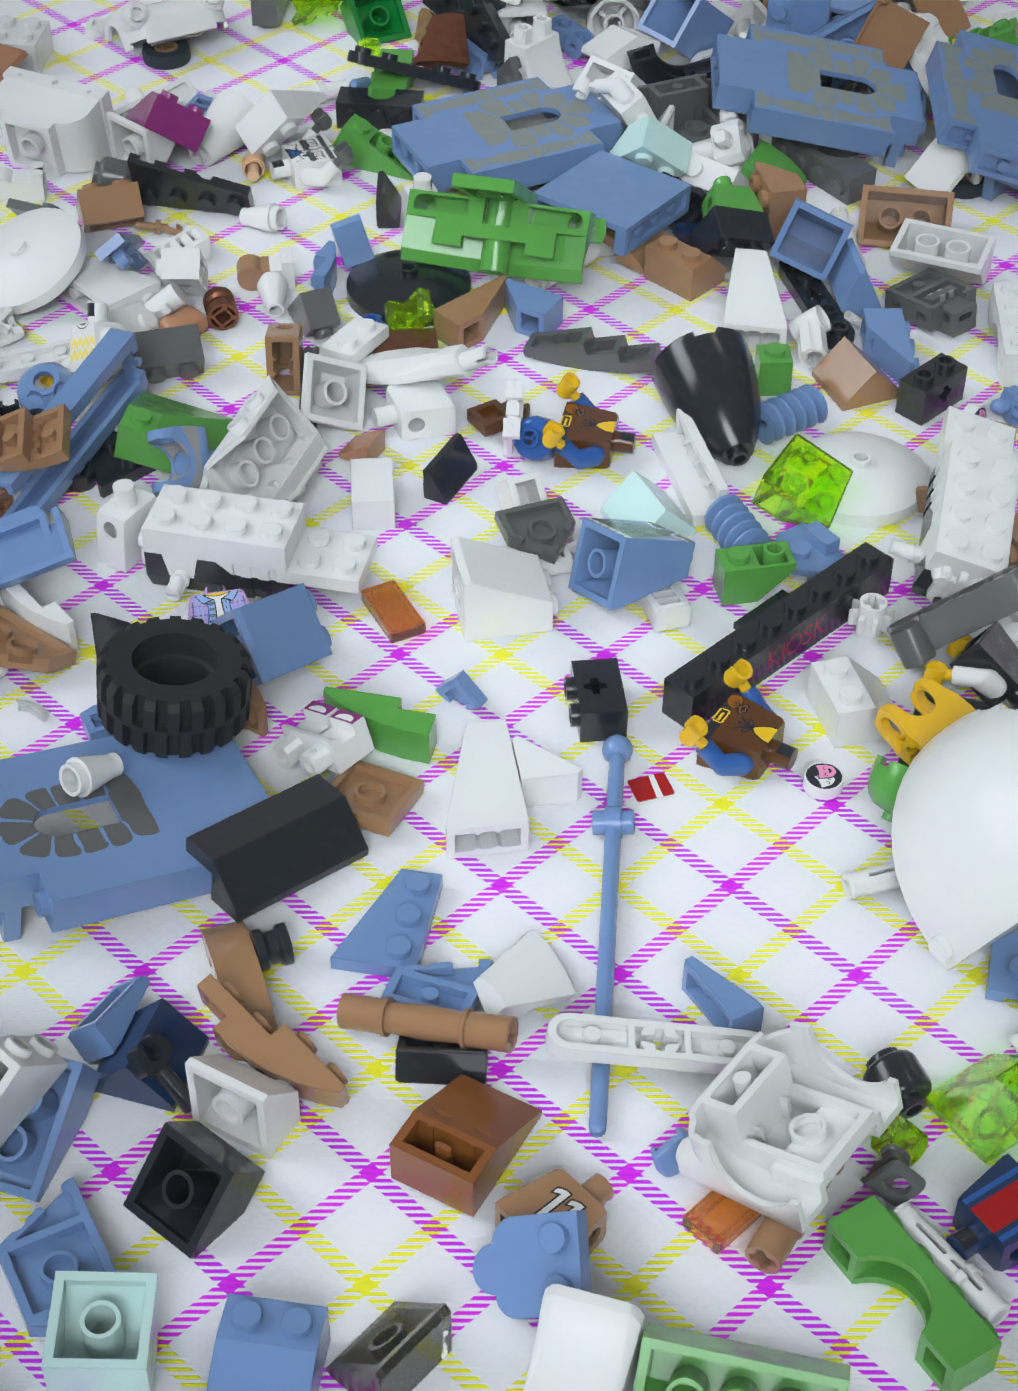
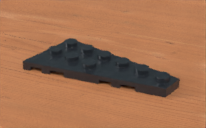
(481, 23)

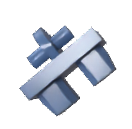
(478, 61)

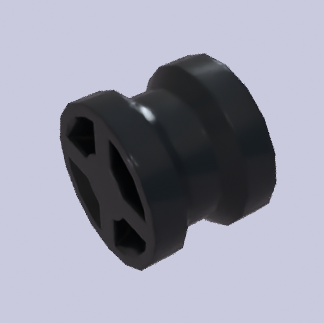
(272, 946)

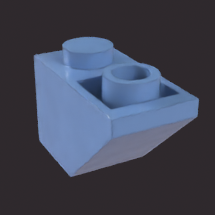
(532, 308)

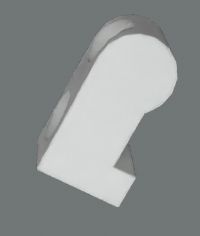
(24, 185)

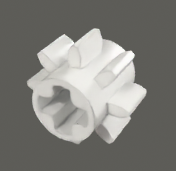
(871, 615)

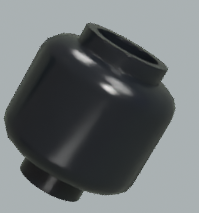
(905, 1067)

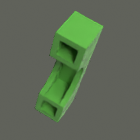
(874, 1248)

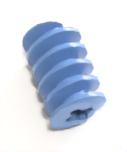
(791, 413)
(733, 523)

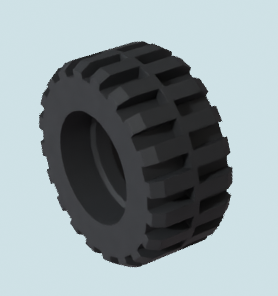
(173, 686)

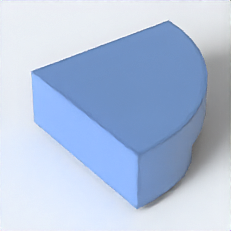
(463, 690)

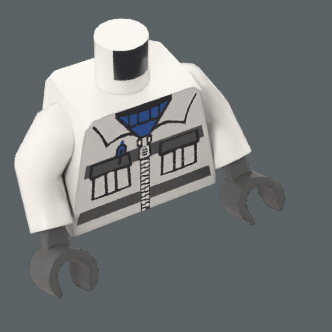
(312, 158)

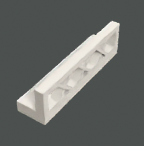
(689, 468)

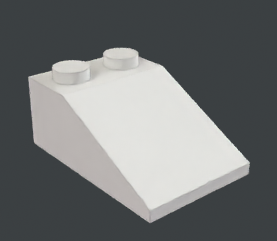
(276, 119)

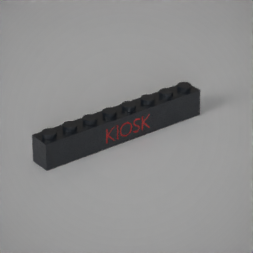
(777, 633)

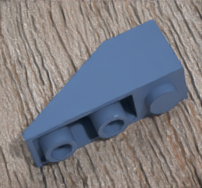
(887, 341)

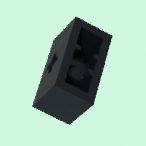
(931, 389)
(597, 699)

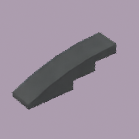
(583, 351)

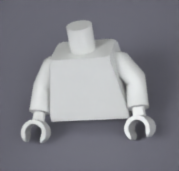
(618, 96)

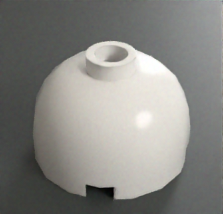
(603, 11)

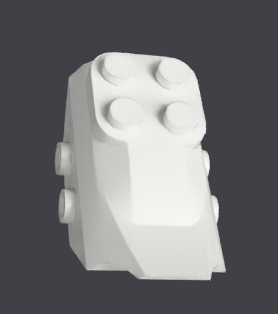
(267, 449)

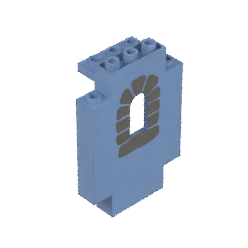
(121, 864)

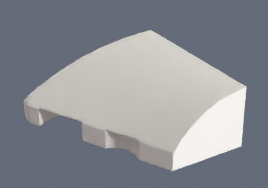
(524, 979)

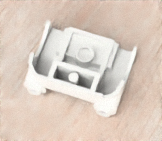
(163, 21)
(782, 1125)

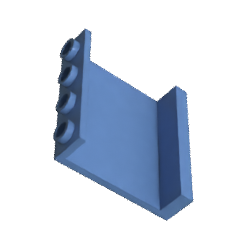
(624, 193)

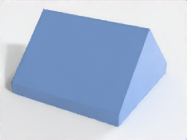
(851, 281)

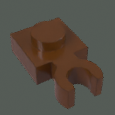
(489, 416)

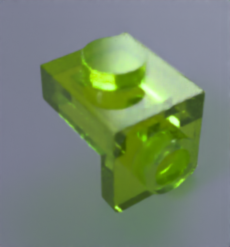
(412, 314)

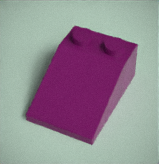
(171, 120)

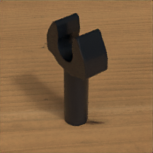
(159, 1068)

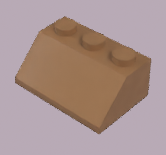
(886, 208)

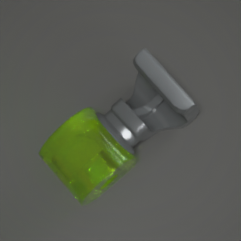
(900, 1149)

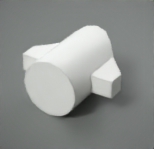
(167, 301)

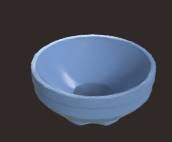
(33, 397)

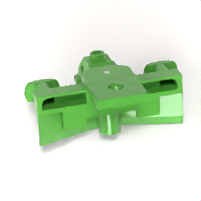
(516, 236)

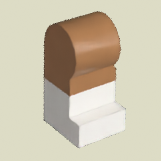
(252, 267)

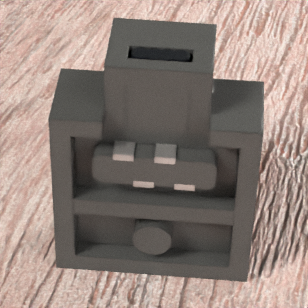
(935, 302)

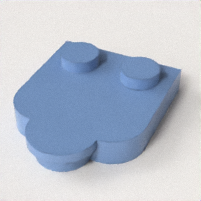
(532, 1255)

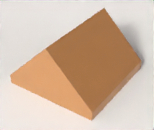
(853, 377)

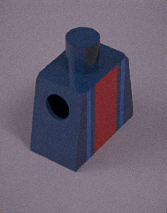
(989, 1217)

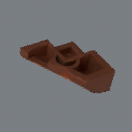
(444, 42)

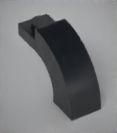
(652, 69)

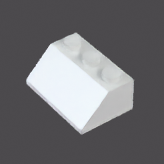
(945, 249)

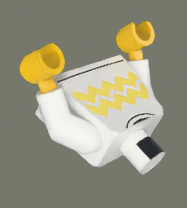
(86, 337)

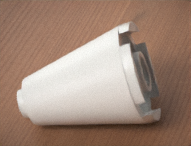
(221, 136)

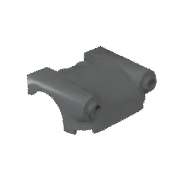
(692, 105)

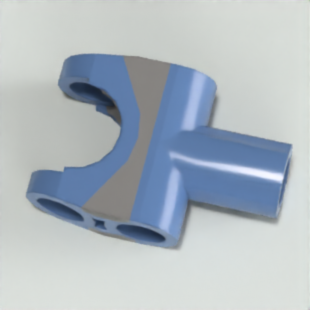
(187, 453)

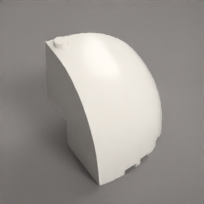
(960, 835)

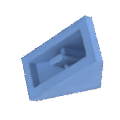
(351, 241)

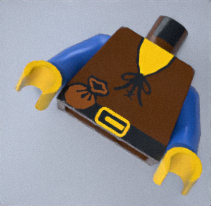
(585, 433)
(742, 734)

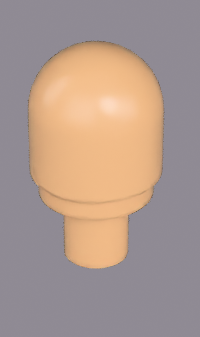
(253, 166)

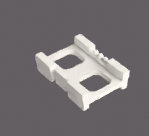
(513, 418)

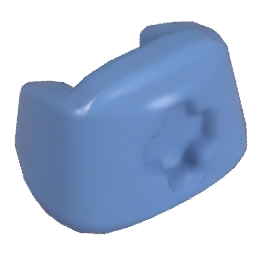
(665, 1156)

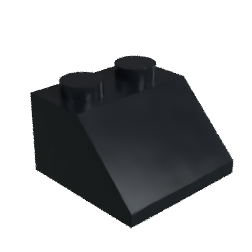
(729, 229)
(192, 1186)

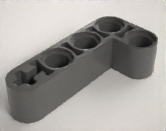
(954, 617)

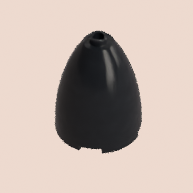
(717, 387)

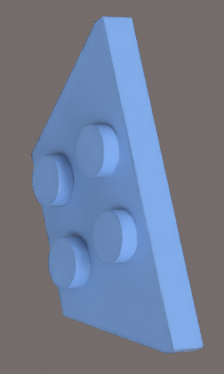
(51, 1241)

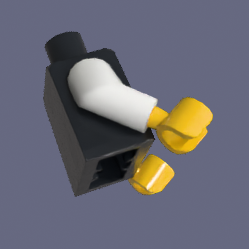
(982, 663)

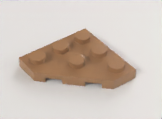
(29, 647)

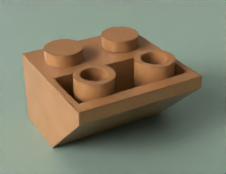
(776, 192)
(109, 205)

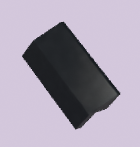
(278, 846)

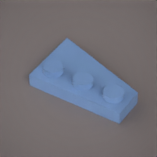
(393, 927)

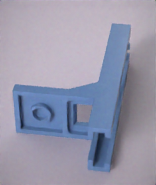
(47, 485)

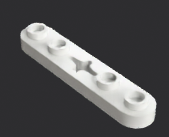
(630, 1042)

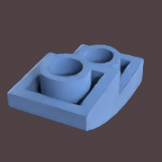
(325, 267)

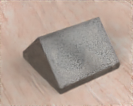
(396, 1348)

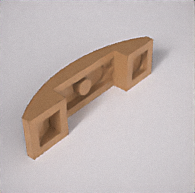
(235, 961)

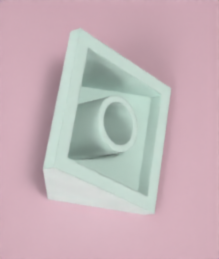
(644, 501)

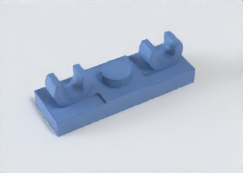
(123, 251)

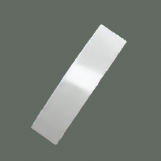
(48, 618)

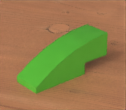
(391, 728)

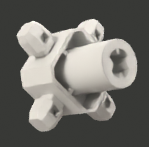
(728, 143)

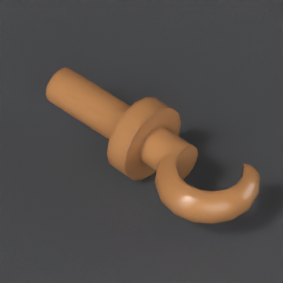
(159, 227)

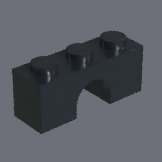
(378, 112)

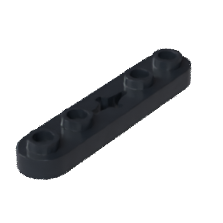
(390, 63)
(803, 288)

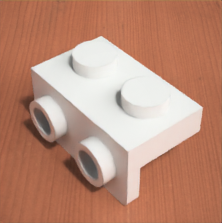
(355, 340)

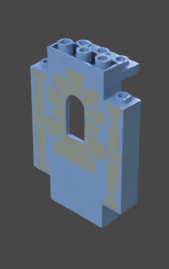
(779, 88)
(977, 102)
(471, 138)

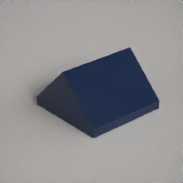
(165, 1021)

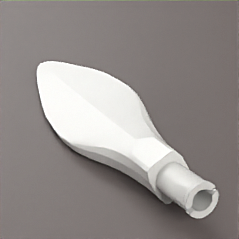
(426, 364)

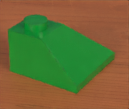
(375, 19)

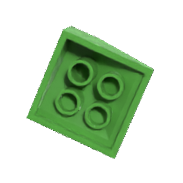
(156, 412)

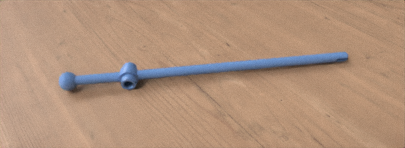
(612, 823)

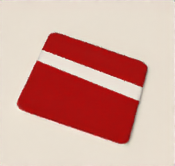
(650, 787)

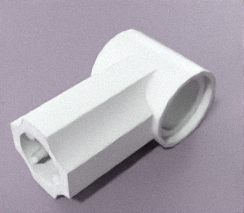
(810, 334)

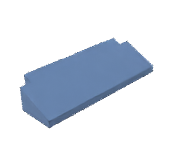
(33, 544)

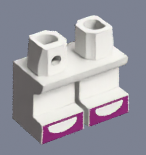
(324, 740)

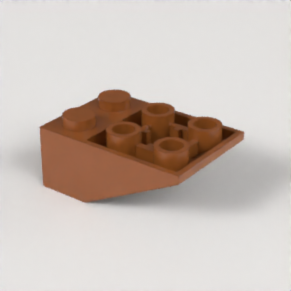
(461, 1142)

